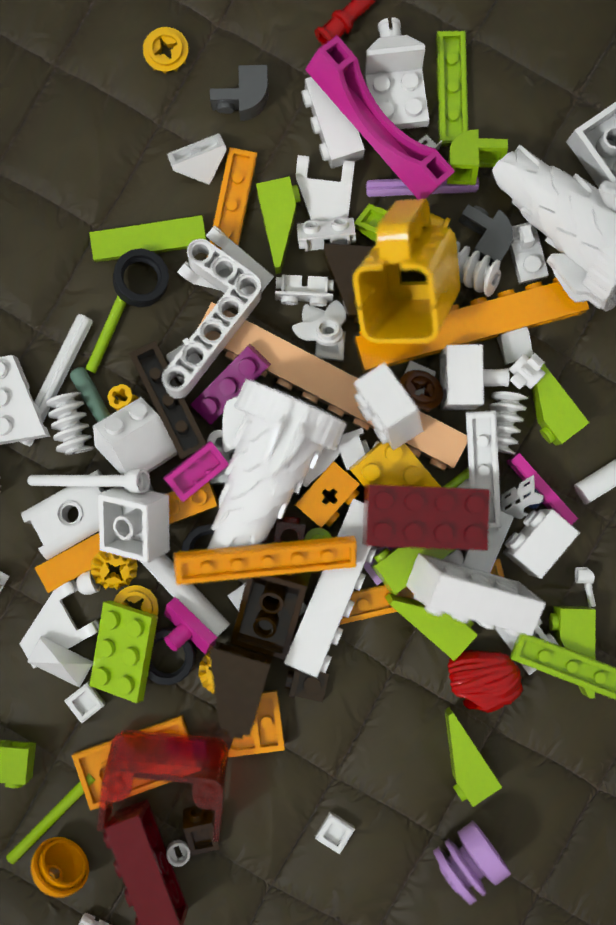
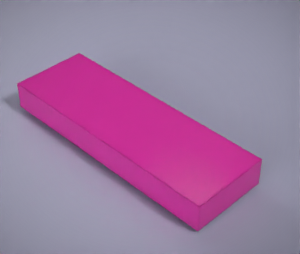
(551, 499)

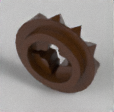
(418, 379)

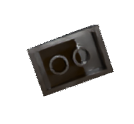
(270, 613)

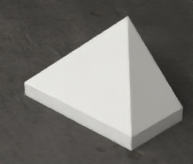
(199, 159)
(60, 661)

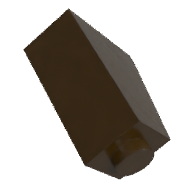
(342, 265)

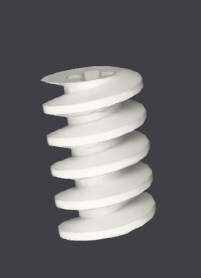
(478, 273)
(506, 416)
(68, 424)

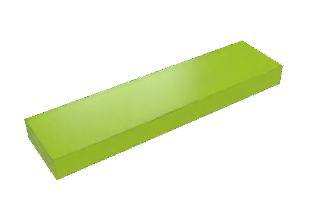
(451, 85)
(155, 236)
(565, 664)

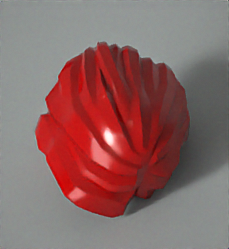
(485, 680)

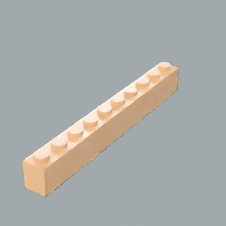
(335, 388)

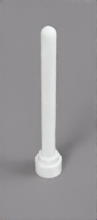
(135, 480)

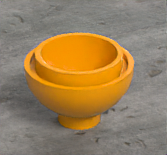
(64, 862)

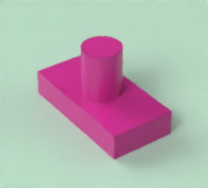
(196, 471)
(187, 628)

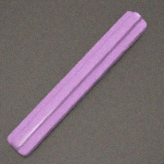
(396, 187)

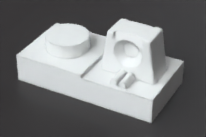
(527, 254)

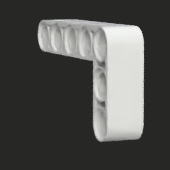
(216, 320)

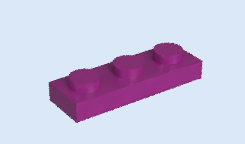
(228, 384)

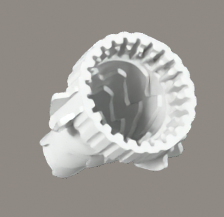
(574, 219)
(276, 452)

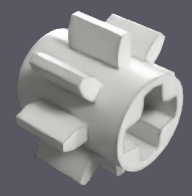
(527, 371)

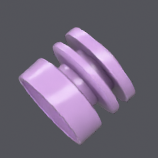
(471, 863)

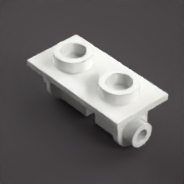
(313, 233)
(314, 292)

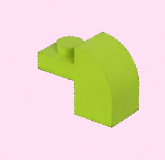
(471, 152)

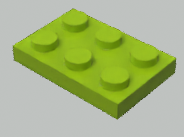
(123, 651)

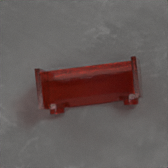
(166, 758)

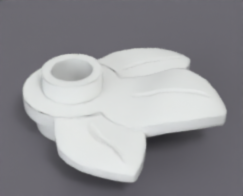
(319, 322)

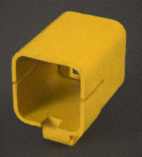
(407, 310)

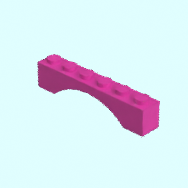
(340, 77)

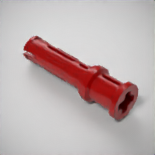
(342, 20)

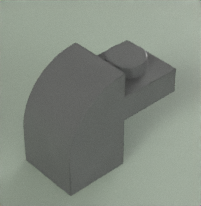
(248, 98)
(495, 232)

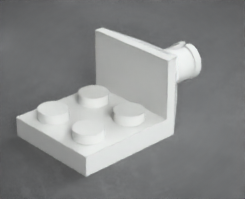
(396, 76)

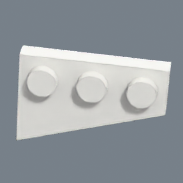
(18, 411)

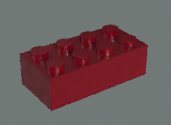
(426, 517)
(144, 866)

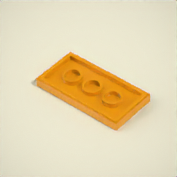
(94, 760)

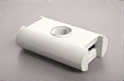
(52, 523)

